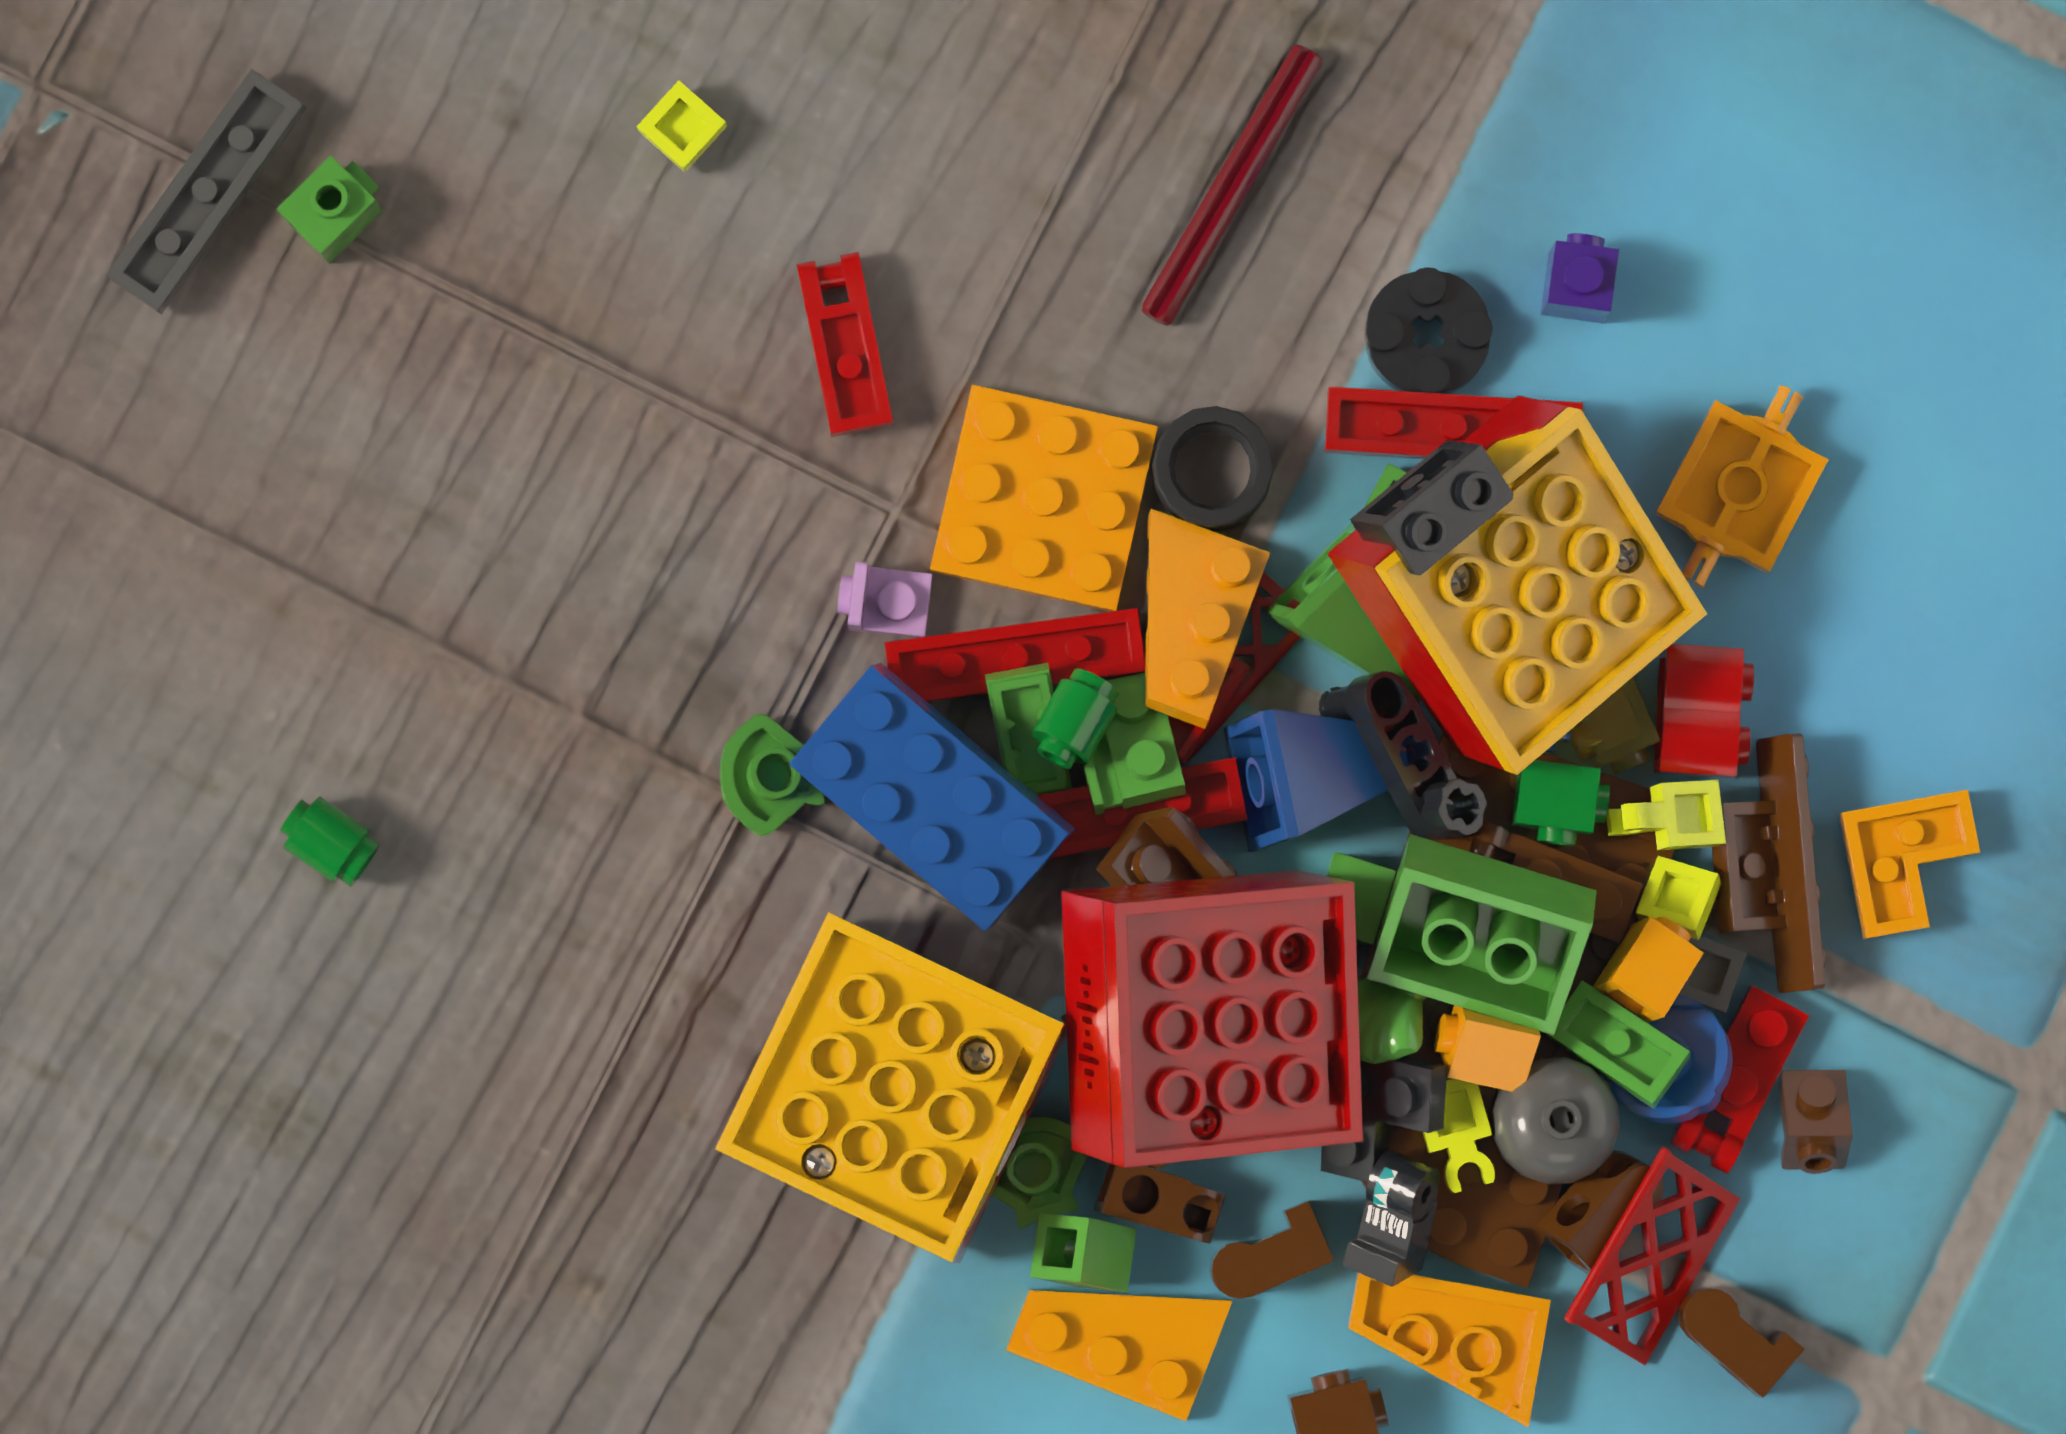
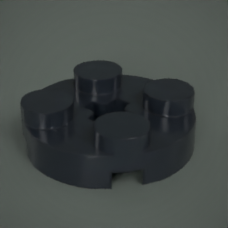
(1427, 296)

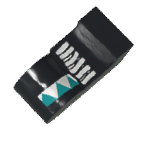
(1395, 1219)

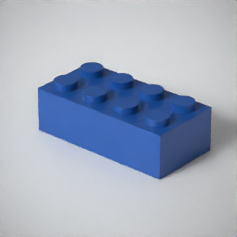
(932, 796)

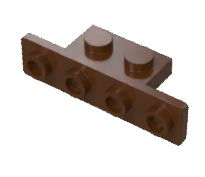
(1771, 865)

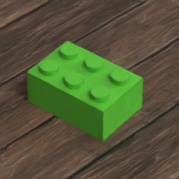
(1482, 934)

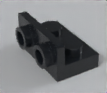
(1435, 505)

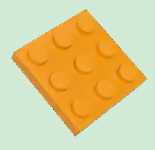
(1043, 498)

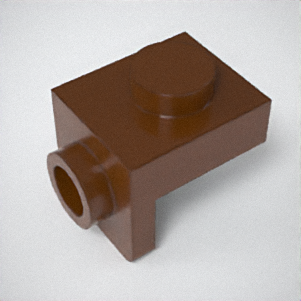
(1815, 1120)

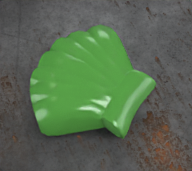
(758, 779)
(1388, 1021)
(1041, 1172)

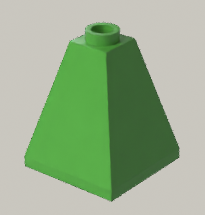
(1334, 618)

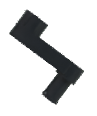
(1425, 793)

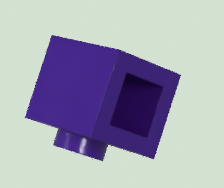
(1580, 279)

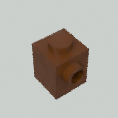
(1338, 1406)

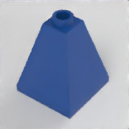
(1300, 772)

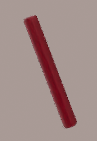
(1231, 185)

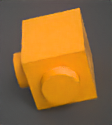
(1649, 967)
(1485, 1049)

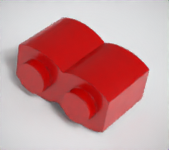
(1700, 711)

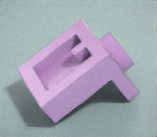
(886, 601)

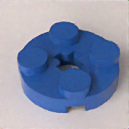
(1704, 1075)

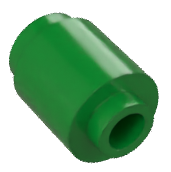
(1075, 719)
(329, 841)

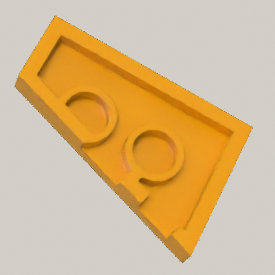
(1196, 611)
(1461, 1333)
(1124, 1343)

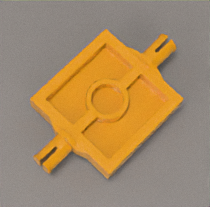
(1741, 486)

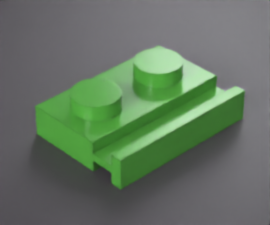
(1136, 755)

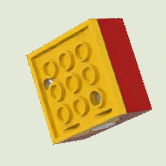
(1535, 605)
(893, 1088)

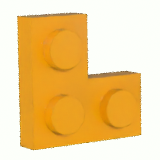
(1885, 852)

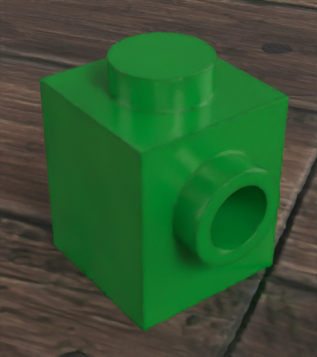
(1559, 801)

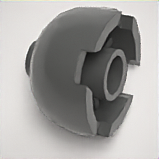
(1572, 1146)

